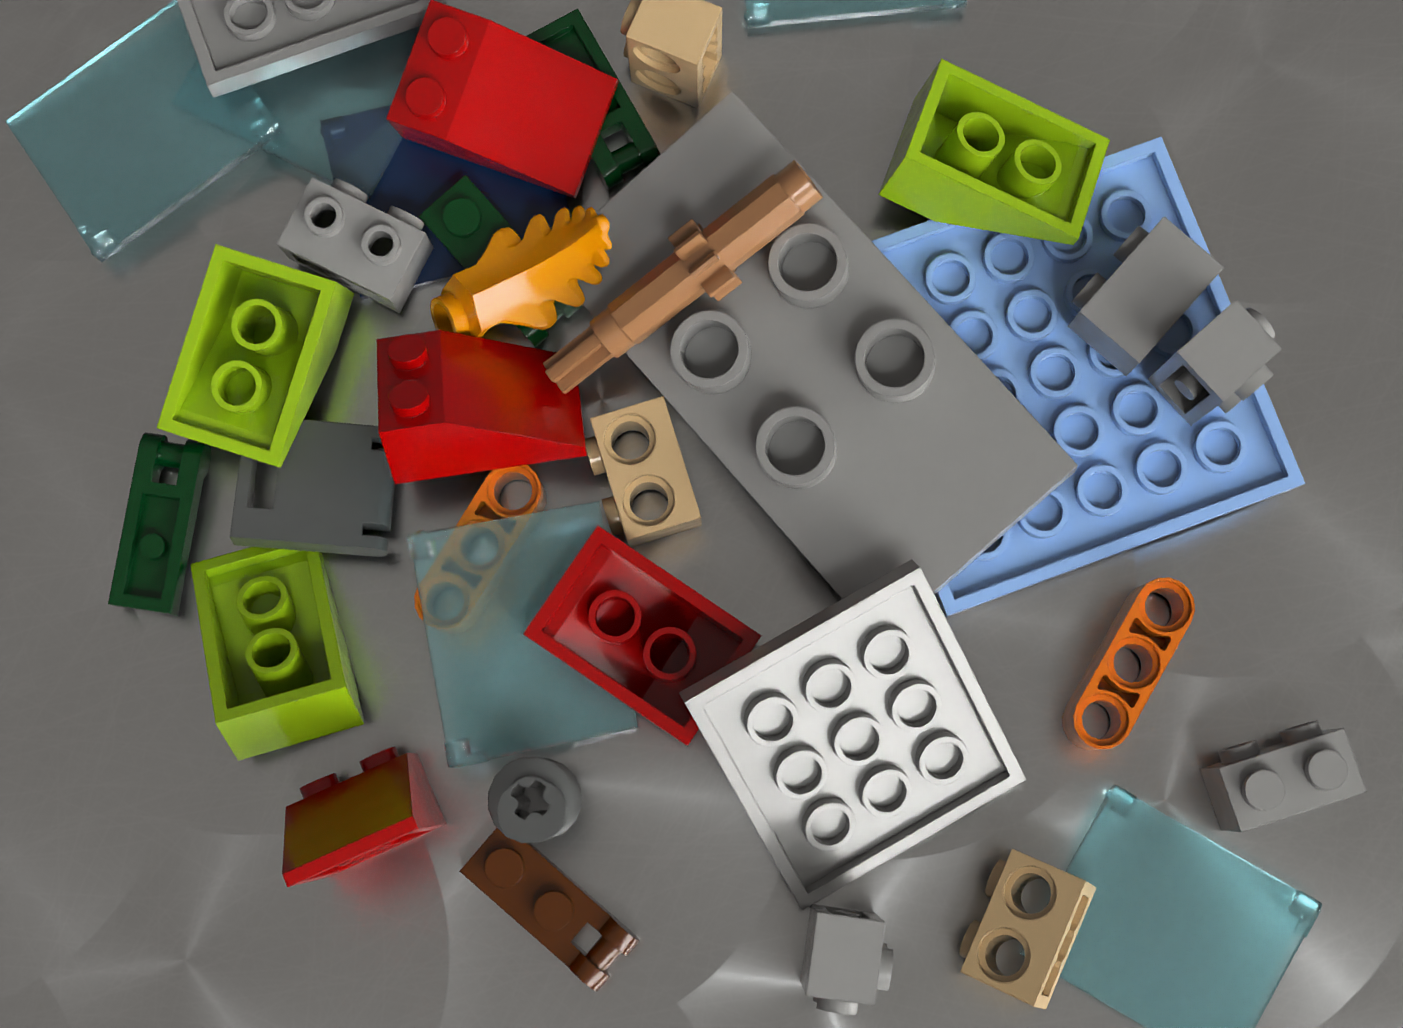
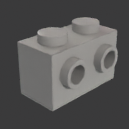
(357, 243)
(1144, 296)
(1219, 364)
(1282, 779)
(845, 959)

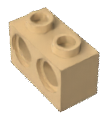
(673, 46)
(657, 469)
(1044, 935)

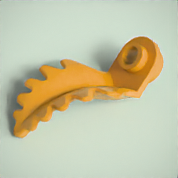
(524, 277)

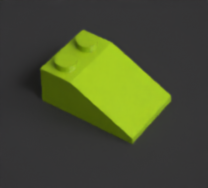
(993, 160)
(254, 355)
(273, 649)

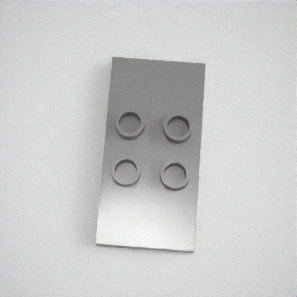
(826, 374)

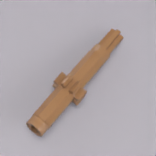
(700, 264)

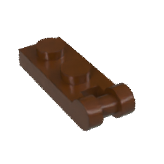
(548, 905)

